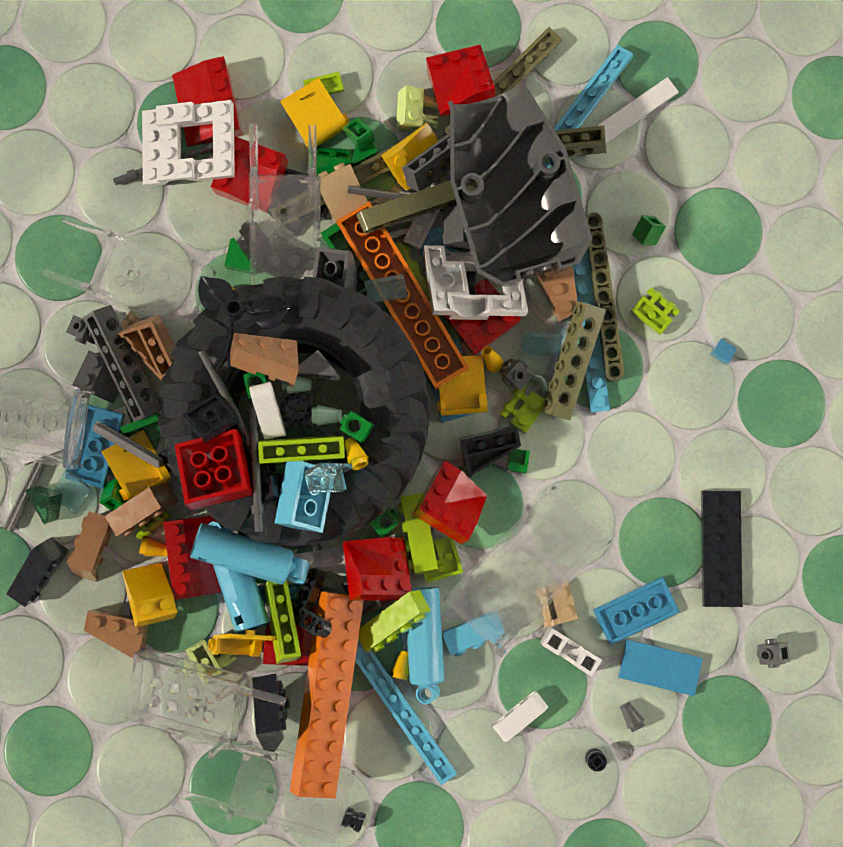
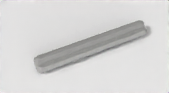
(127, 444)
(22, 498)

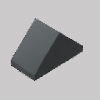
(317, 368)

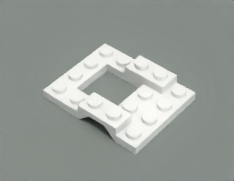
(163, 142)
(450, 289)

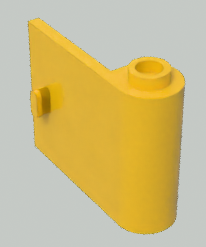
(315, 110)
(466, 392)
(132, 472)
(238, 644)

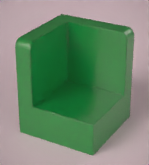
(648, 230)
(334, 238)
(518, 461)
(111, 496)

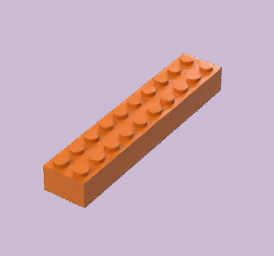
(413, 313)
(326, 698)

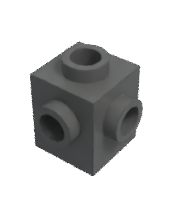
(80, 330)
(515, 373)
(773, 653)

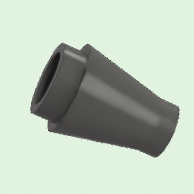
(632, 717)

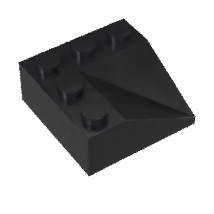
(269, 716)

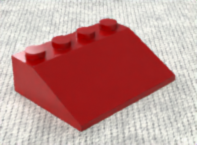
(201, 84)
(187, 575)

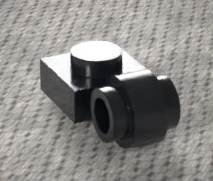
(269, 483)

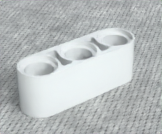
(267, 411)
(520, 716)

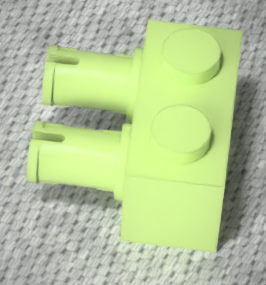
(410, 109)
(200, 653)

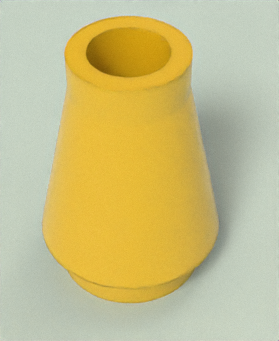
(492, 360)
(355, 454)
(152, 548)
(401, 667)

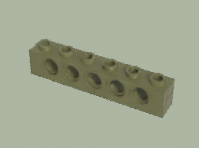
(583, 140)
(581, 353)

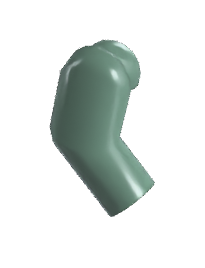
(542, 381)

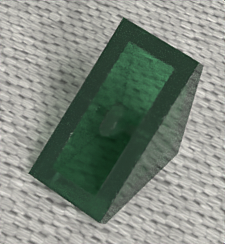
(46, 502)

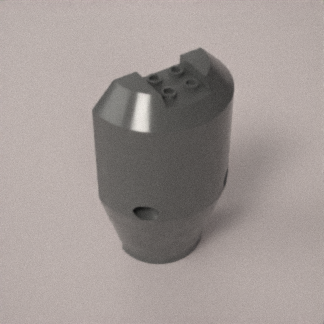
(521, 211)

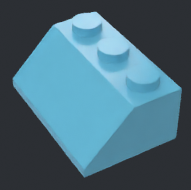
(296, 505)

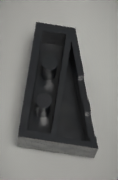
(487, 447)
(37, 571)

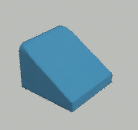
(723, 351)

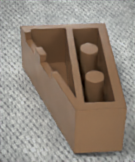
(560, 292)
(152, 342)
(265, 355)
(141, 509)
(90, 546)
(116, 631)

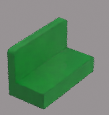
(329, 158)
(148, 424)

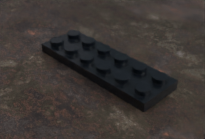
(721, 549)

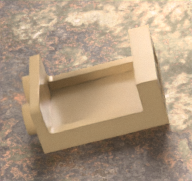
(335, 188)

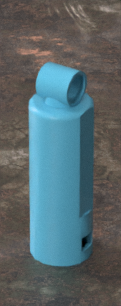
(248, 556)
(241, 597)
(426, 649)

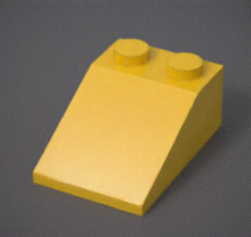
(407, 151)
(149, 594)

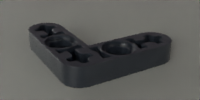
(303, 613)

